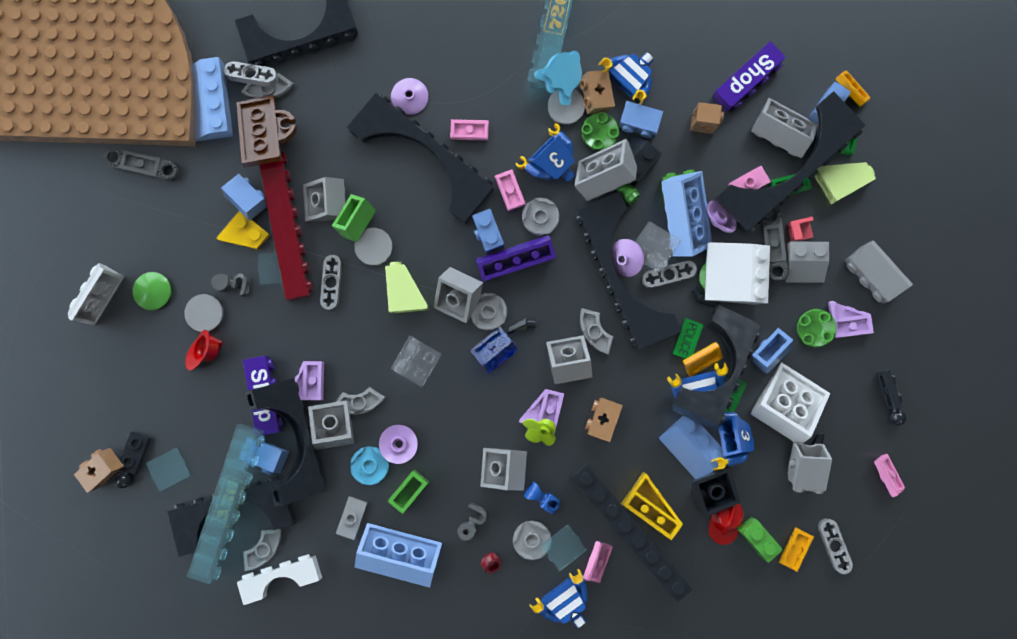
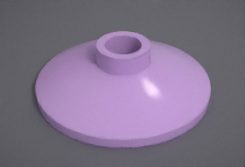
(413, 104)
(720, 217)
(633, 257)
(388, 441)

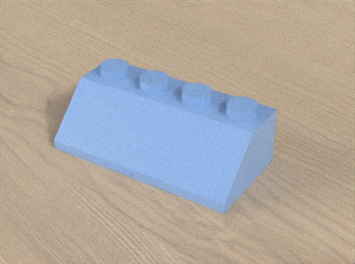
(211, 100)
(687, 213)
(398, 555)

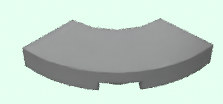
(281, 88)
(594, 332)
(362, 402)
(264, 549)

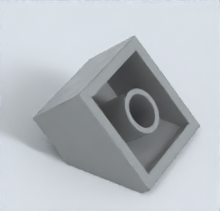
(323, 199)
(807, 262)
(457, 294)
(569, 359)
(331, 425)
(503, 469)

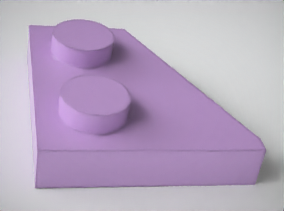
(850, 321)
(311, 380)
(545, 407)

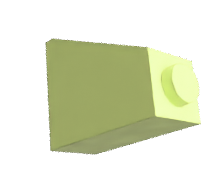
(843, 179)
(402, 290)

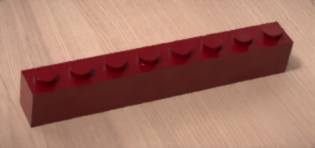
(285, 230)

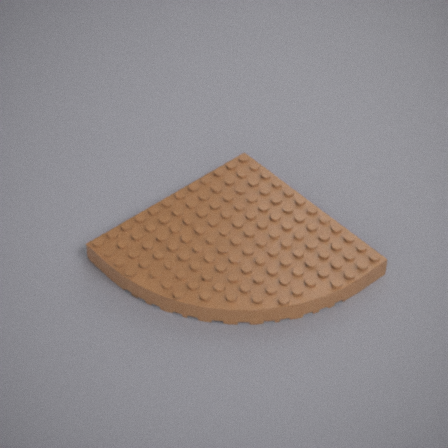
(95, 73)

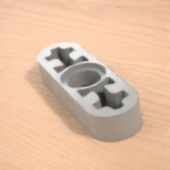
(244, 68)
(656, 283)
(325, 296)
(835, 531)

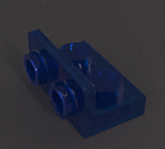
(494, 349)

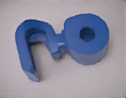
(547, 501)

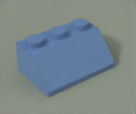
(692, 446)

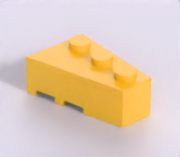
(650, 506)

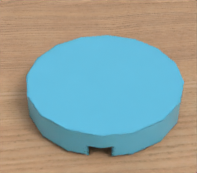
(369, 466)

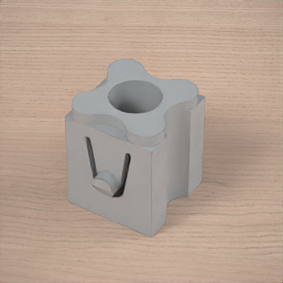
(809, 467)

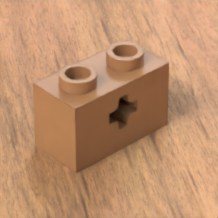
(597, 92)
(706, 118)
(607, 428)
(98, 469)

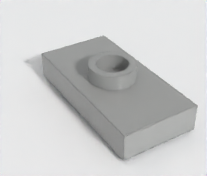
(351, 518)

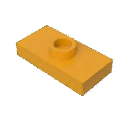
(857, 93)
(703, 359)
(796, 549)

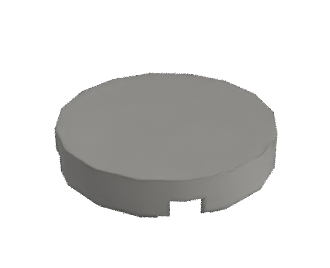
(566, 114)
(540, 216)
(374, 247)
(489, 312)
(204, 313)
(529, 538)

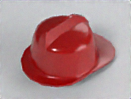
(202, 350)
(725, 523)

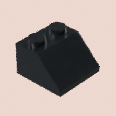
(644, 154)
(715, 492)

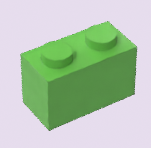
(353, 218)
(408, 491)
(759, 539)

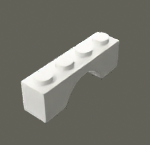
(303, 572)

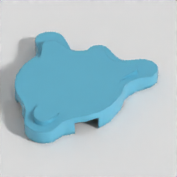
(561, 74)

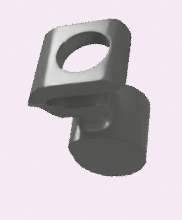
(224, 283)
(468, 529)

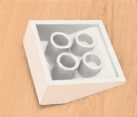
(737, 273)
(94, 295)
(791, 404)

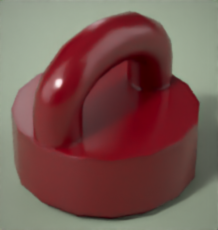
(491, 563)

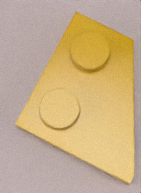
(243, 232)

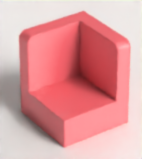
(800, 229)

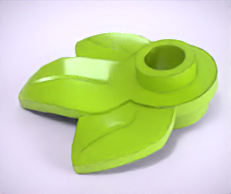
(540, 431)

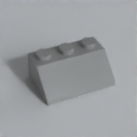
(785, 128)
(606, 170)
(877, 272)

